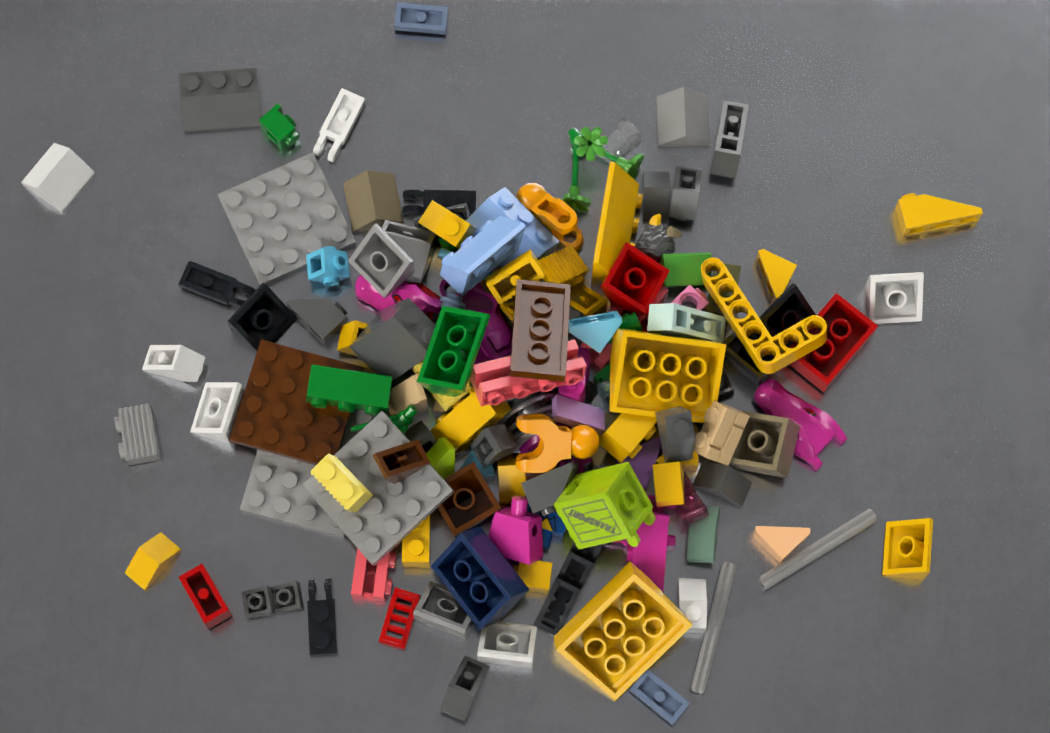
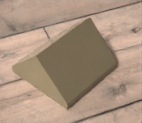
(372, 200)

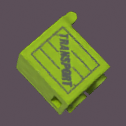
(604, 506)

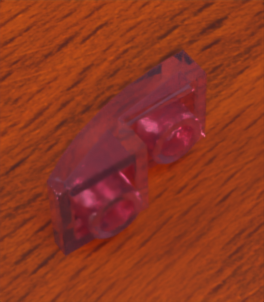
(693, 506)

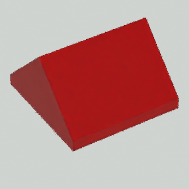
(633, 280)

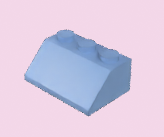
(505, 204)
(482, 253)

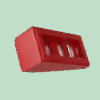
(392, 641)

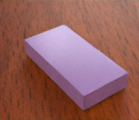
(577, 413)

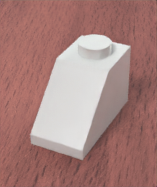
(174, 362)
(693, 603)

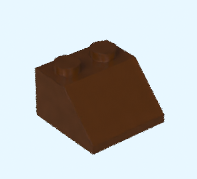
(470, 502)

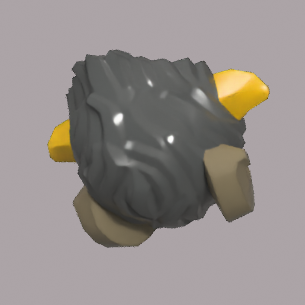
(657, 239)

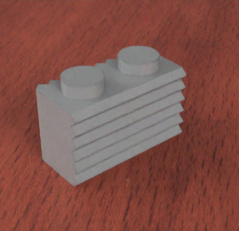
(138, 434)

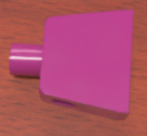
(518, 532)

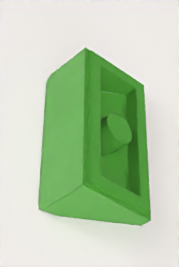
(684, 268)

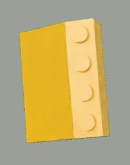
(616, 220)
(663, 372)
(621, 631)

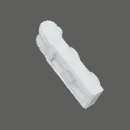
(339, 122)

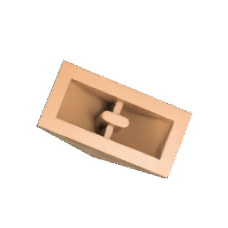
(780, 540)

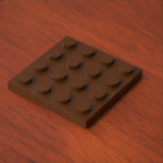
(275, 407)

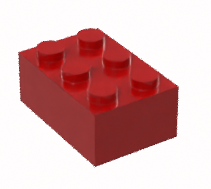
(846, 335)

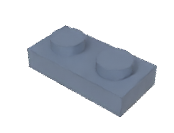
(421, 18)
(659, 697)

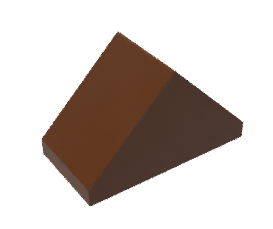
(401, 461)

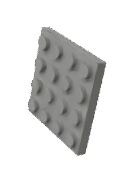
(285, 218)
(393, 507)

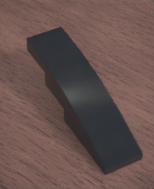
(566, 588)

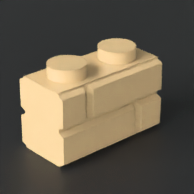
(720, 432)

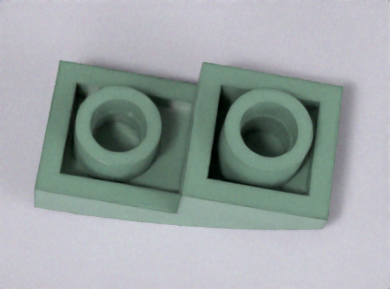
(703, 537)

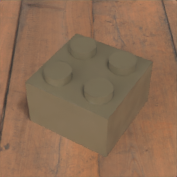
(766, 445)

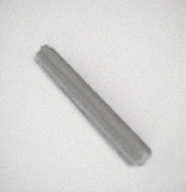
(818, 549)
(713, 628)

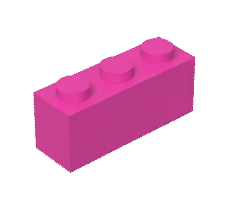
(651, 551)

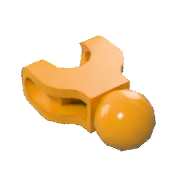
(552, 213)
(555, 443)

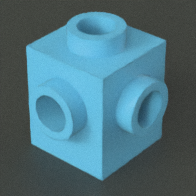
(327, 266)

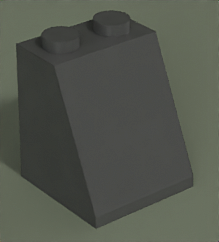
(395, 339)

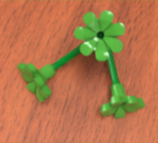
(589, 144)

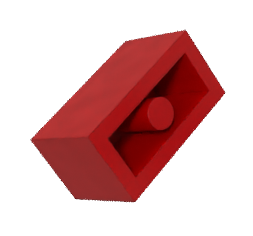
(205, 596)

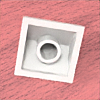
(58, 176)
(895, 297)
(217, 410)
(507, 644)

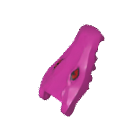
(369, 295)
(815, 425)

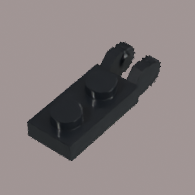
(443, 197)
(213, 284)
(322, 621)

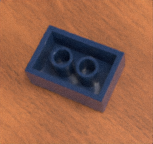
(479, 577)

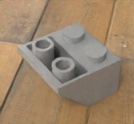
(415, 243)

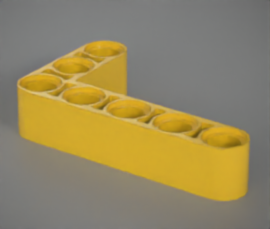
(752, 324)

